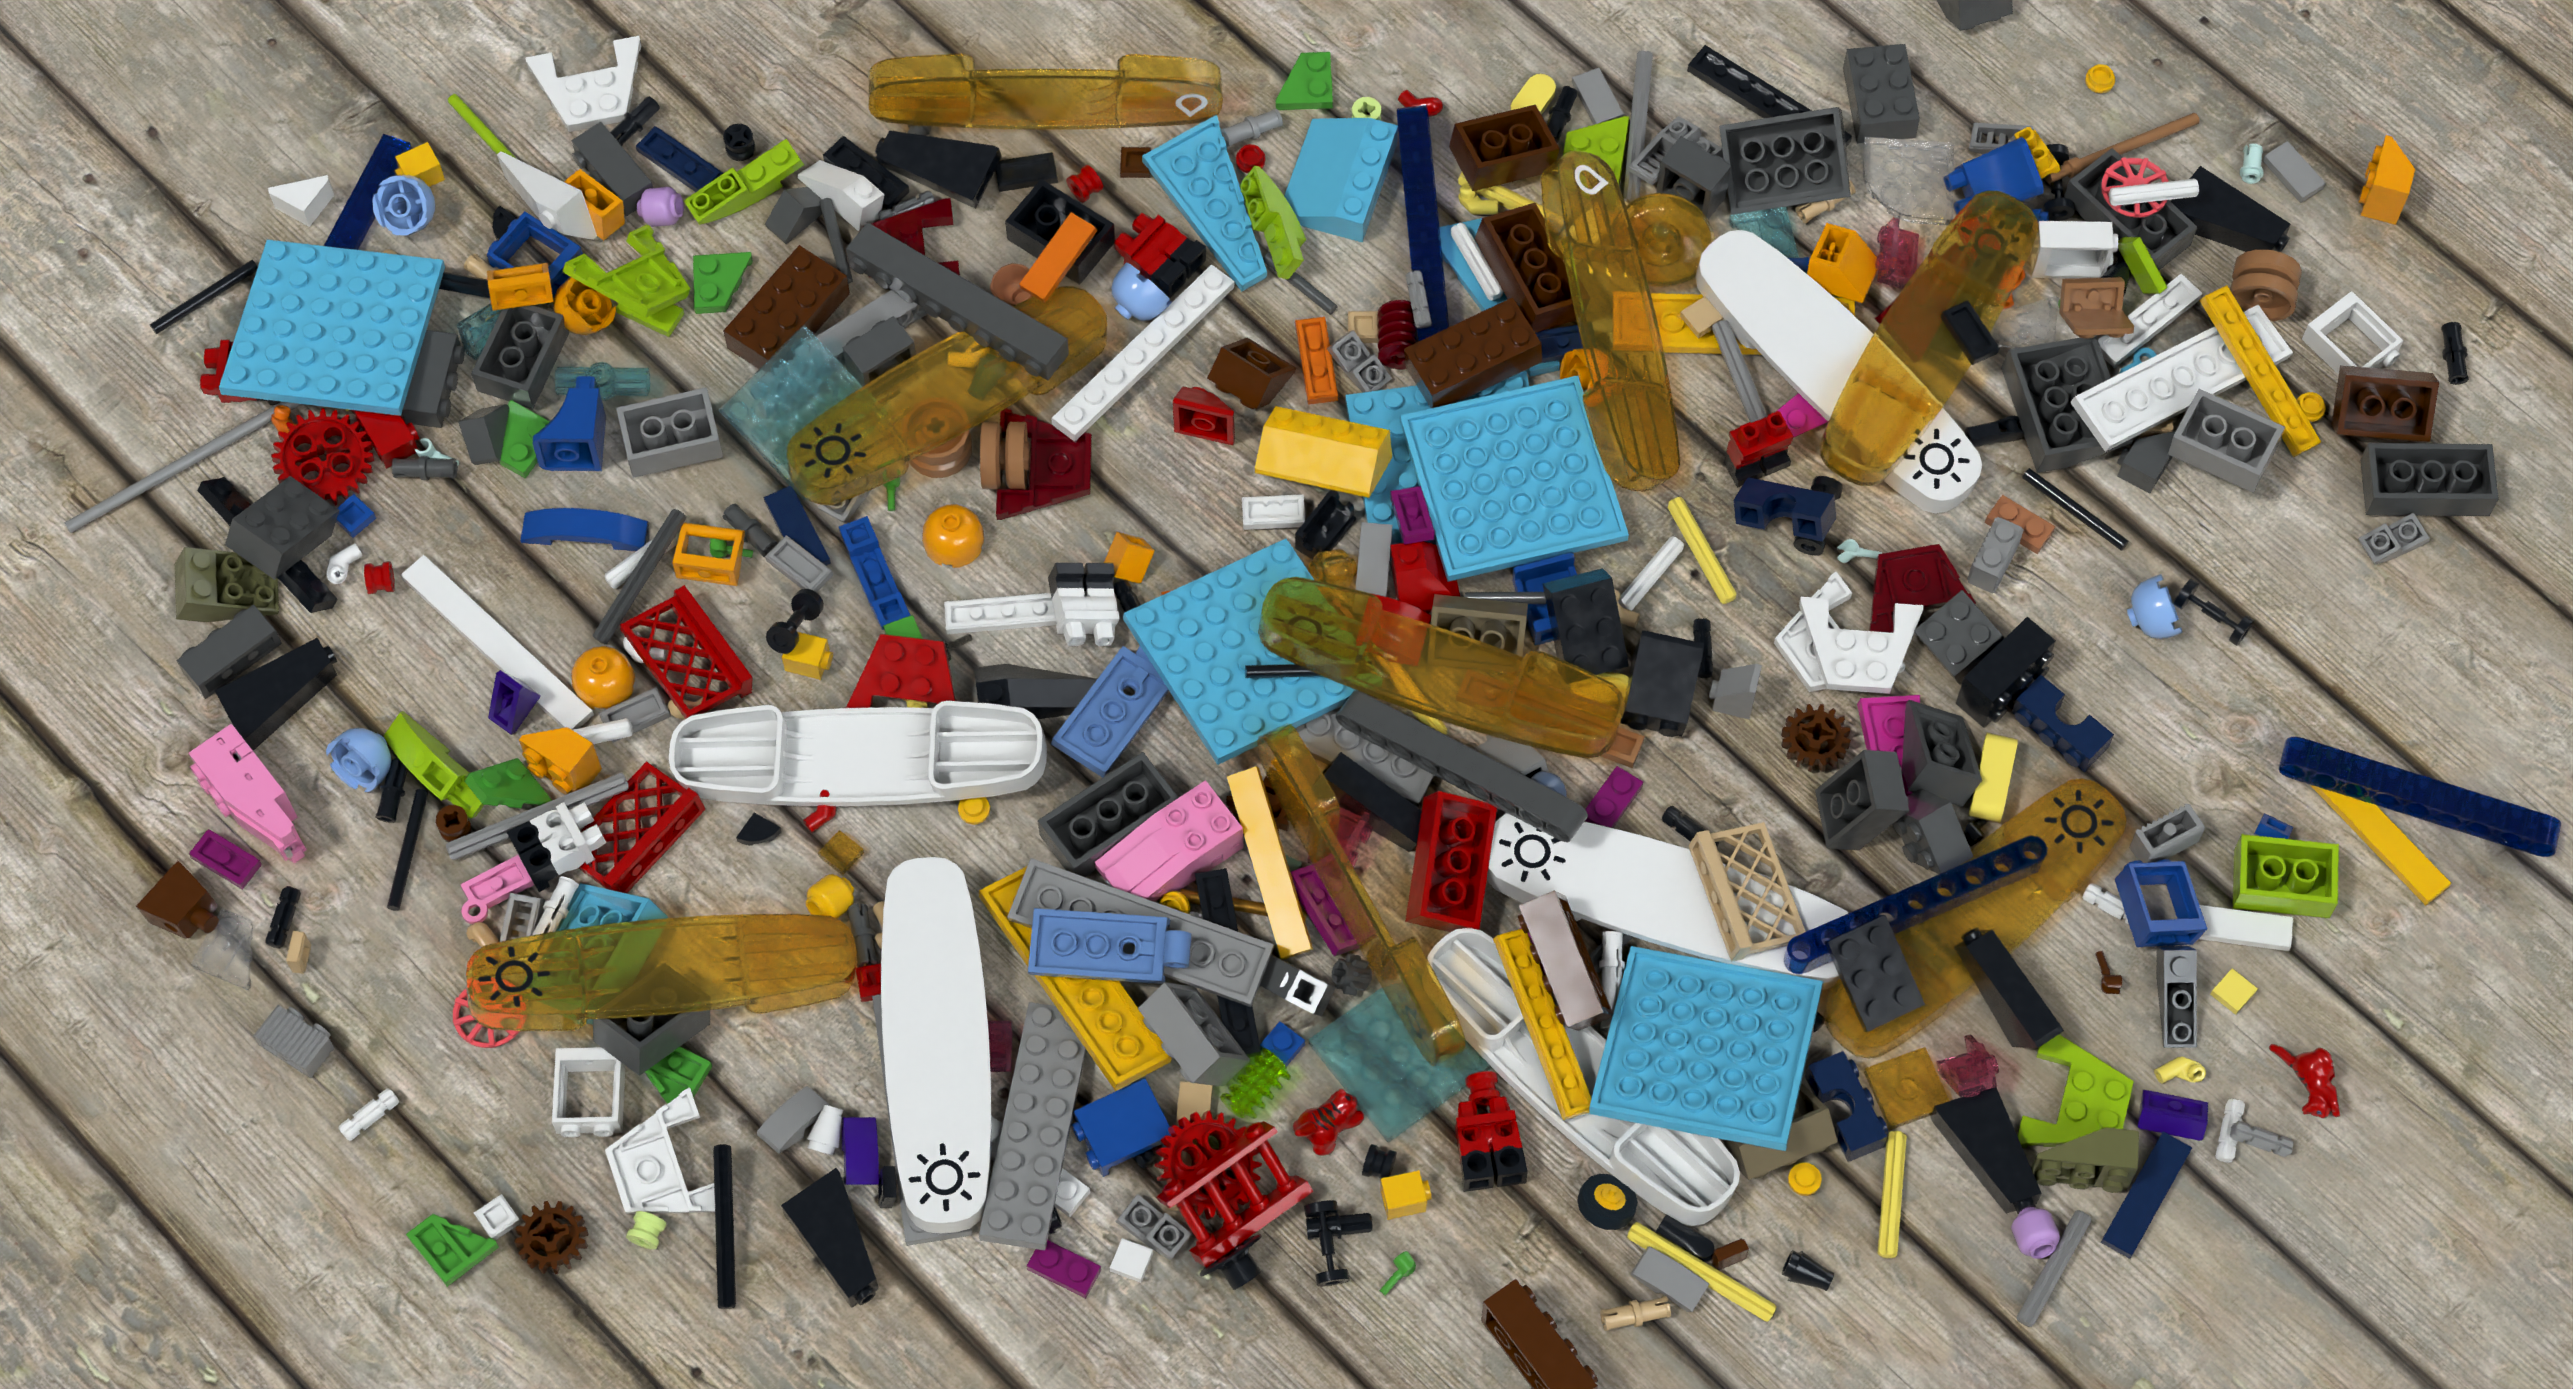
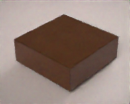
(1131, 162)
(1730, 1254)

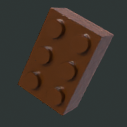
(1503, 147)
(2385, 403)

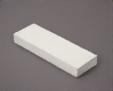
(2247, 928)

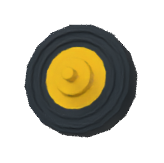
(1607, 1202)

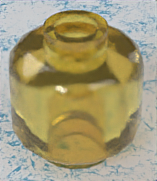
(1333, 567)

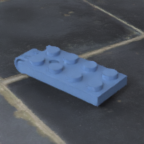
(1108, 717)
(1093, 943)

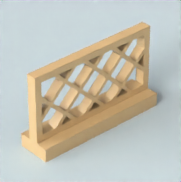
(1721, 890)

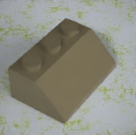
(1484, 620)
(1810, 1133)

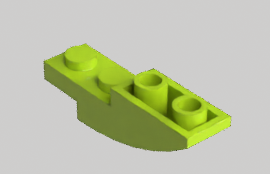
(743, 188)
(1275, 217)
(431, 763)

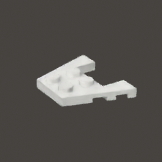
(590, 96)
(1797, 645)
(1855, 657)
(648, 1166)

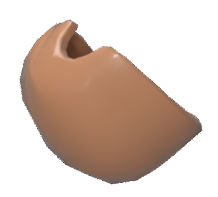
(1006, 284)

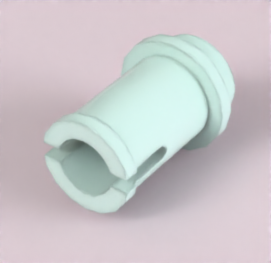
(2252, 170)

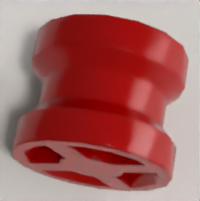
(1084, 183)
(379, 577)
(1482, 1087)

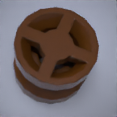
(454, 830)

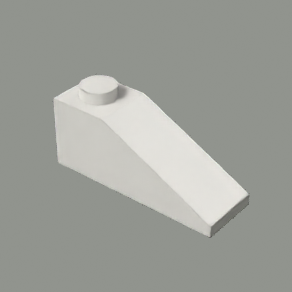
(850, 193)

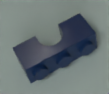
(1763, 501)
(2078, 743)
(1838, 1080)

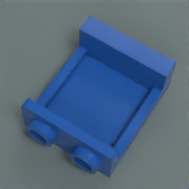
(1530, 579)
(1120, 1126)

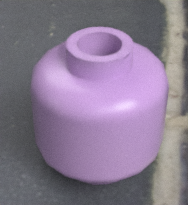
(660, 206)
(2035, 1232)

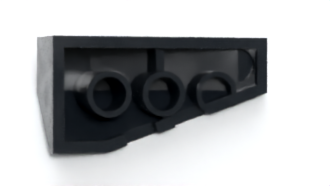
(1036, 690)

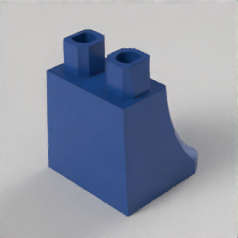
(2002, 169)
(576, 433)

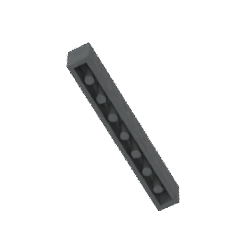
(957, 301)

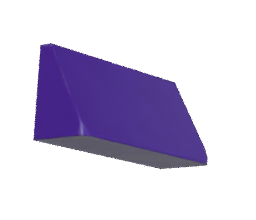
(2173, 1115)

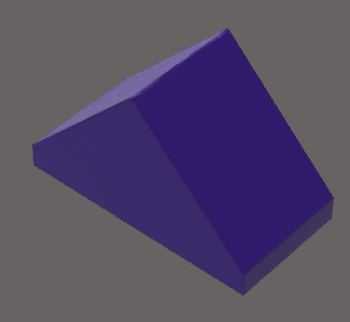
(511, 702)

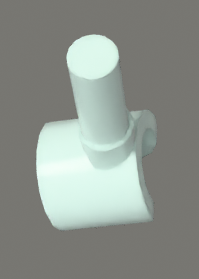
(431, 451)
(1852, 549)

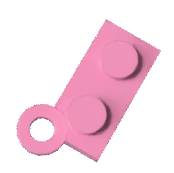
(494, 887)

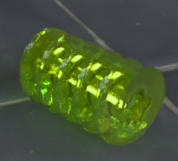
(1255, 1085)

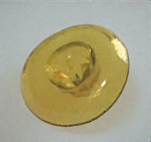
(1669, 237)

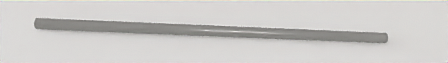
(173, 468)

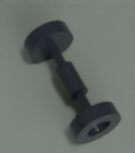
(2059, 208)
(1826, 485)
(2213, 612)
(783, 635)
(1322, 1209)

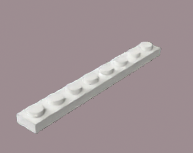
(1142, 353)

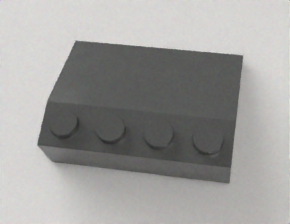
(1786, 160)
(2042, 385)

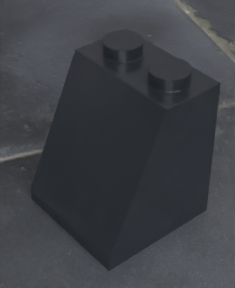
(1662, 683)

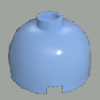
(404, 204)
(1137, 295)
(2153, 609)
(360, 758)

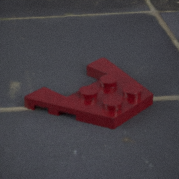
(908, 226)
(1057, 468)
(1914, 578)

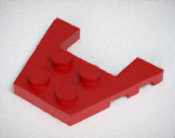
(905, 670)

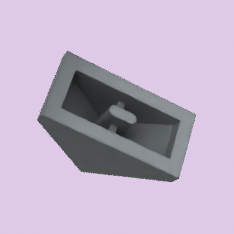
(794, 213)
(485, 433)

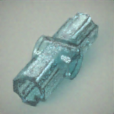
(620, 380)

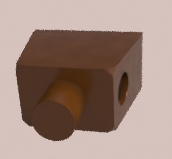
(179, 904)

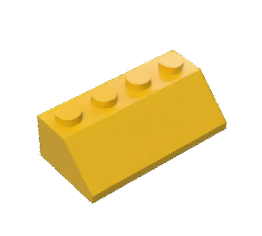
(1323, 451)

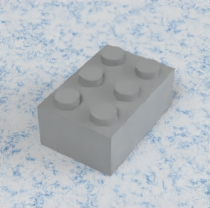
(669, 432)
(2226, 440)
(1193, 1035)

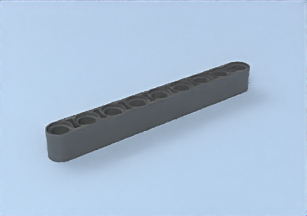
(1462, 766)

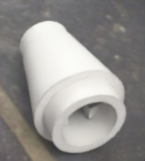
(826, 1130)

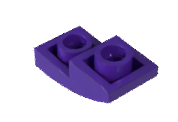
(860, 1151)

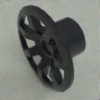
(1238, 1265)

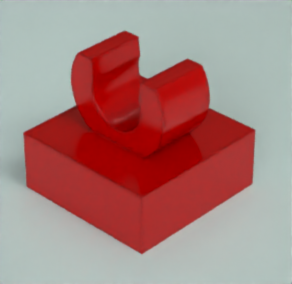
(869, 981)

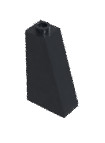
(942, 164)
(2231, 216)
(276, 690)
(1363, 792)
(2007, 990)
(1990, 1147)
(831, 1233)

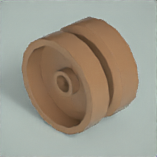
(2268, 281)
(1002, 455)
(946, 458)

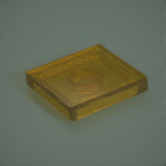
(1906, 1087)

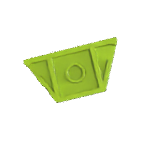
(1603, 140)

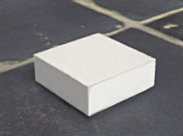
(497, 1217)
(1131, 1260)

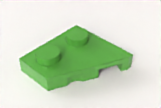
(1308, 84)
(717, 280)
(506, 785)
(449, 1247)

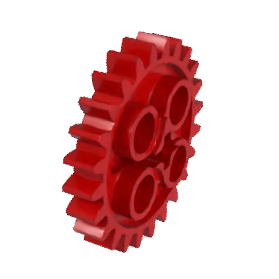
(316, 432)
(1182, 1140)

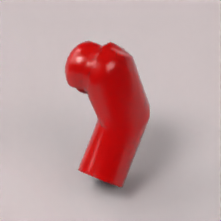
(1433, 104)
(821, 815)

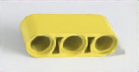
(1995, 770)

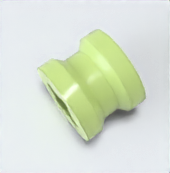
(1365, 105)
(646, 1230)

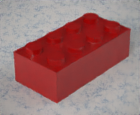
(1451, 862)

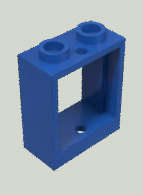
(519, 231)
(2171, 932)

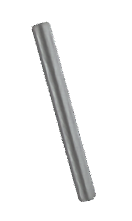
(1638, 122)
(498, 832)

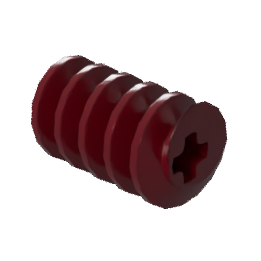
(1395, 333)

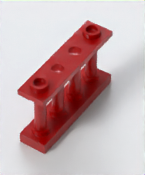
(1262, 1208)

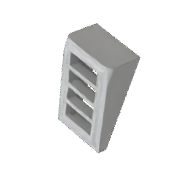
(2002, 130)
(1659, 144)
(512, 913)

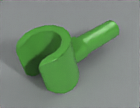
(891, 489)
(719, 549)
(1405, 1266)

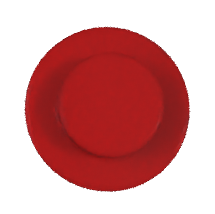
(1250, 156)

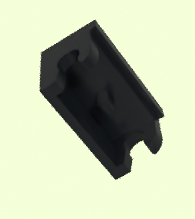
(1325, 526)

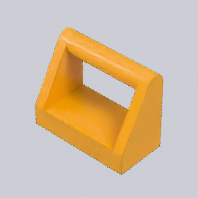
(519, 286)
(704, 567)

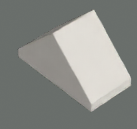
(303, 199)

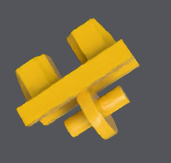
(2042, 156)

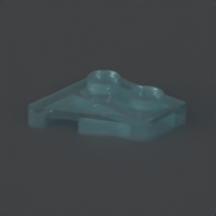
(1769, 225)
(476, 330)

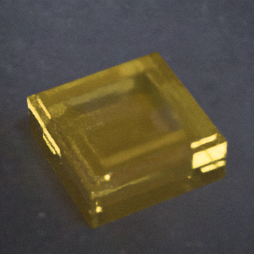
(841, 852)

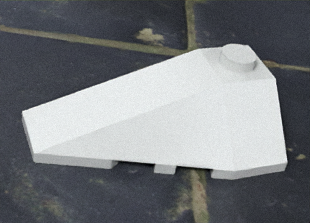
(551, 200)

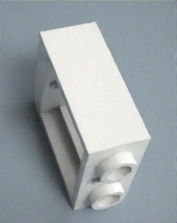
(2073, 249)
(2366, 320)
(586, 1061)

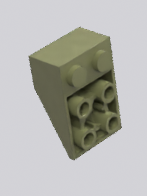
(219, 585)
(2096, 1160)

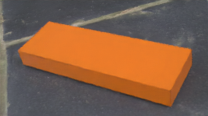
(1058, 257)
(1316, 360)

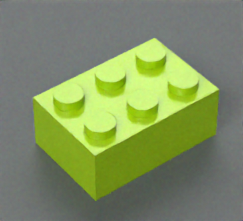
(2285, 876)

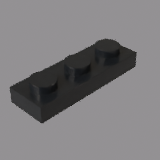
(852, 158)

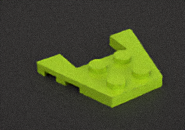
(640, 285)
(2091, 1100)

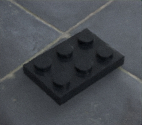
(1874, 973)

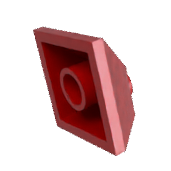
(1203, 416)
(1419, 574)

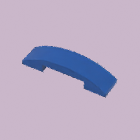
(584, 526)
(873, 571)

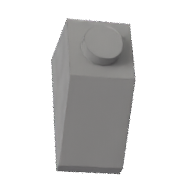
(1736, 690)

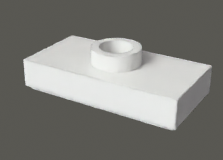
(1273, 512)

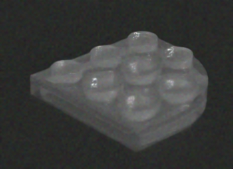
(1909, 178)

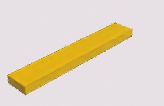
(2260, 370)
(2389, 844)
(1269, 863)
(1543, 1025)

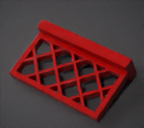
(712, 647)
(655, 840)

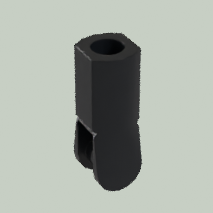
(1990, 432)
(1686, 1239)

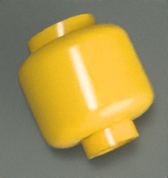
(830, 896)

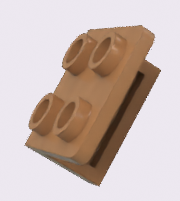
(2095, 307)

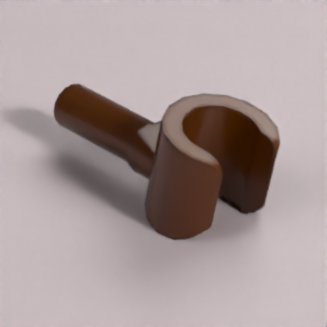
(2109, 983)

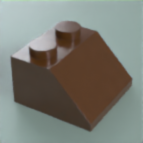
(1250, 373)

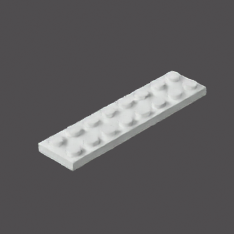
(2169, 383)

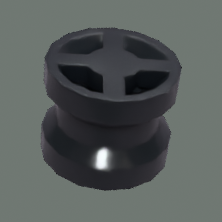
(737, 135)
(1378, 1162)

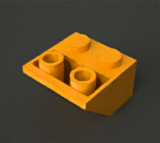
(2387, 182)
(1843, 263)
(562, 758)

